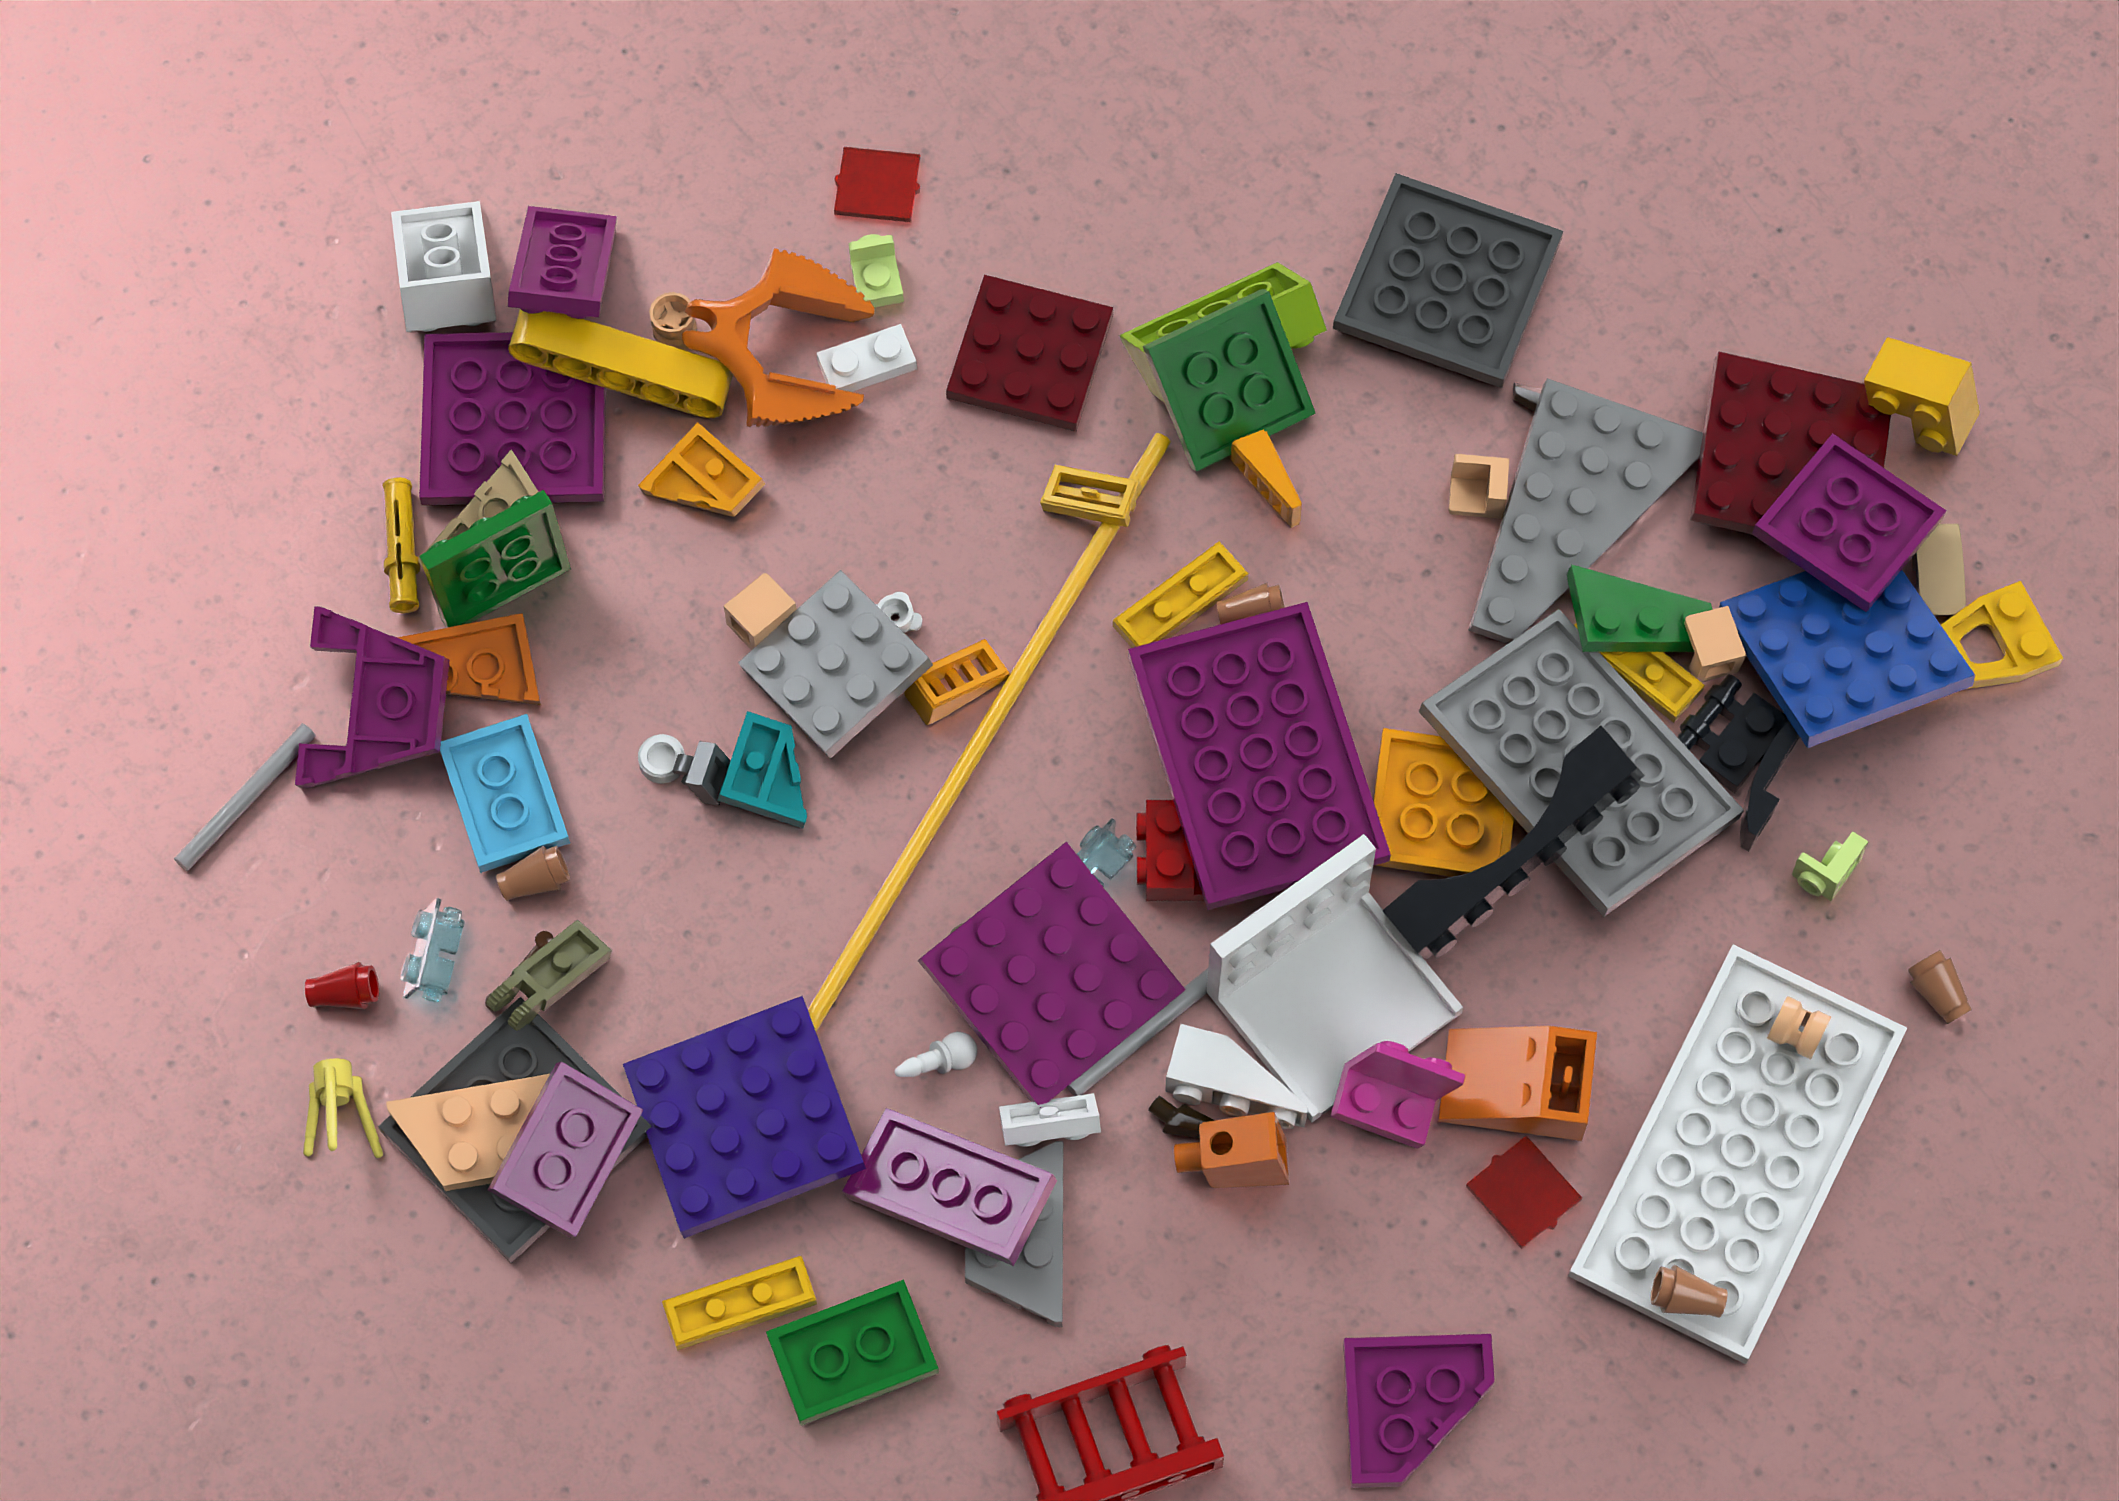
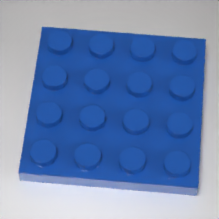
(1843, 665)

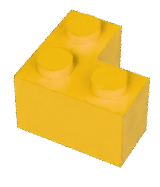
(1929, 389)

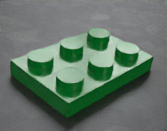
(852, 1352)

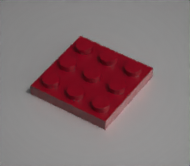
(1030, 353)

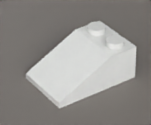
(443, 267)

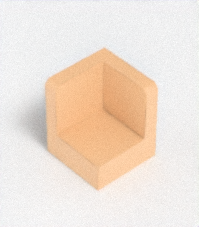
(1478, 486)
(758, 610)
(1715, 644)

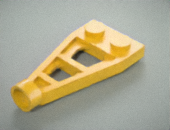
(2016, 628)

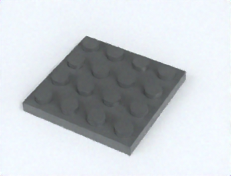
(1448, 280)
(491, 1058)

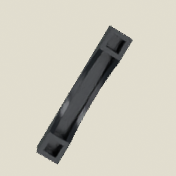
(1589, 782)

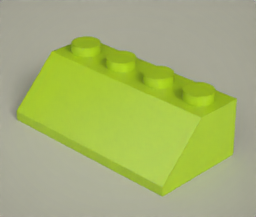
(1290, 294)

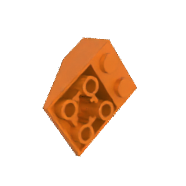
(1521, 1079)

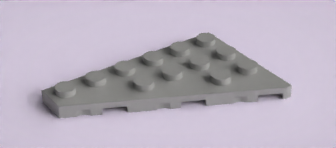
(1576, 490)

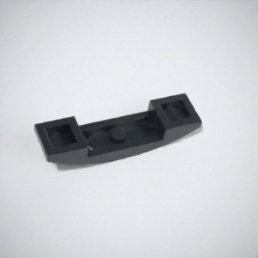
(1759, 803)

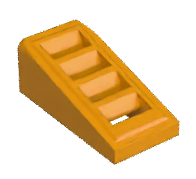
(1262, 467)
(931, 697)

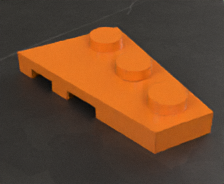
(486, 659)

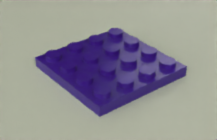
(743, 1117)

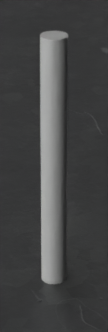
(244, 798)
(1194, 991)

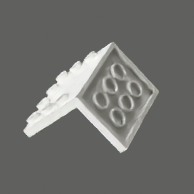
(1325, 979)

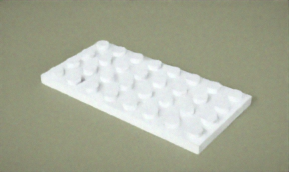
(1738, 1152)

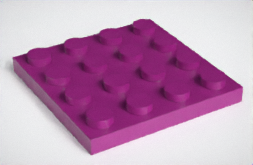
(487, 403)
(1051, 975)

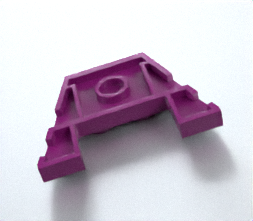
(393, 702)

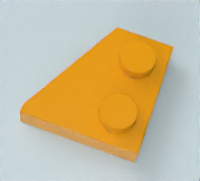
(703, 475)

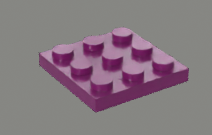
(1849, 522)

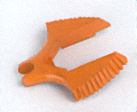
(789, 284)

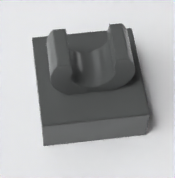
(704, 771)

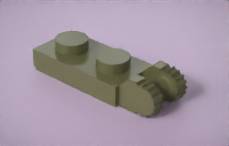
(551, 973)

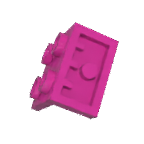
(1393, 1092)

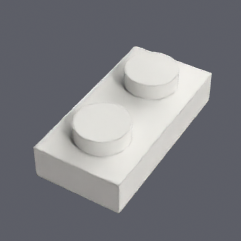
(867, 360)
(1059, 1118)

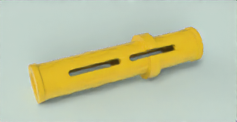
(401, 561)

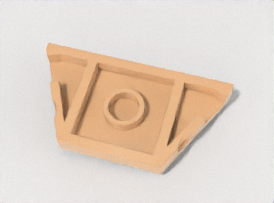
(467, 1129)

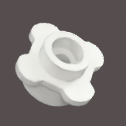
(899, 604)

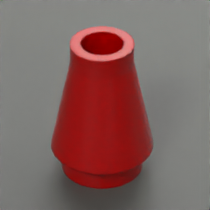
(346, 987)

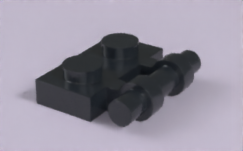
(1744, 740)

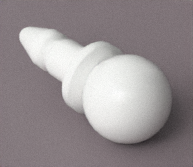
(954, 1052)

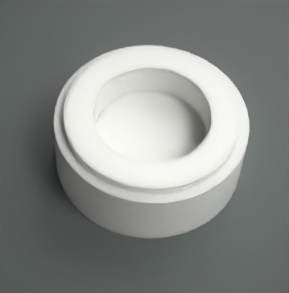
(658, 758)

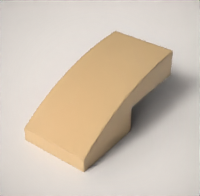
(1941, 570)

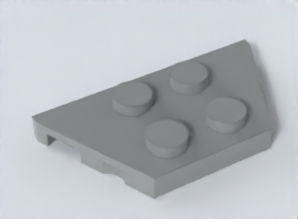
(1037, 1274)

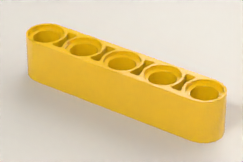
(622, 362)

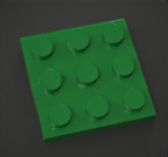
(1229, 378)
(496, 560)

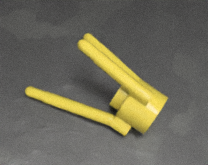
(332, 1088)

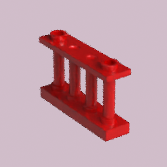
(1147, 1470)

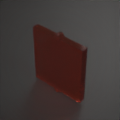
(877, 184)
(1524, 1192)

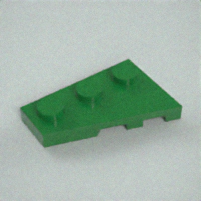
(1629, 615)

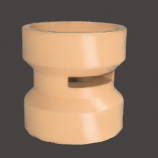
(669, 312)
(1788, 1022)

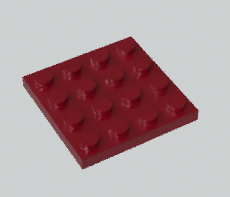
(1765, 429)

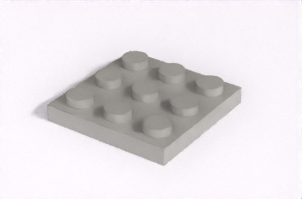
(835, 664)

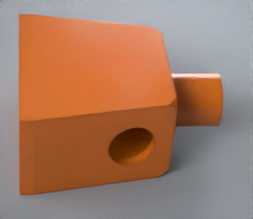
(1237, 1152)

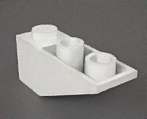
(1221, 1073)

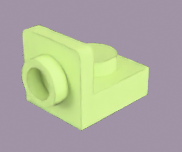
(876, 269)
(1833, 871)

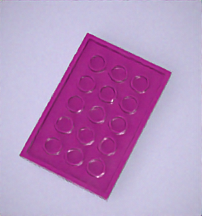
(1255, 752)

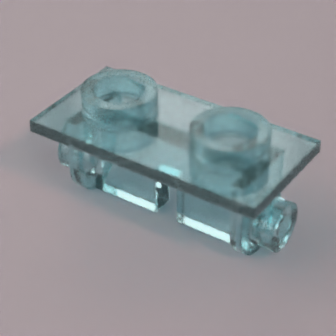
(1105, 851)
(424, 968)

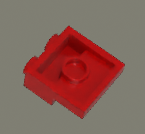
(1167, 864)

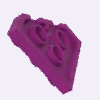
(1408, 1399)

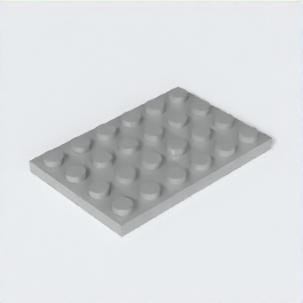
(1536, 704)

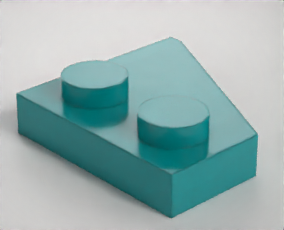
(765, 772)

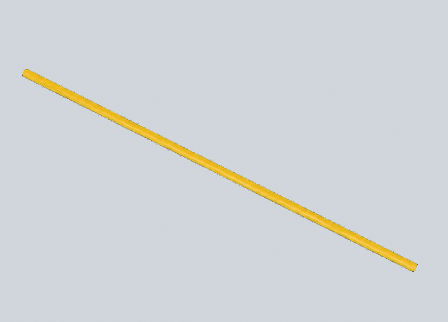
(976, 747)

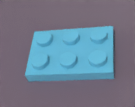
(503, 792)

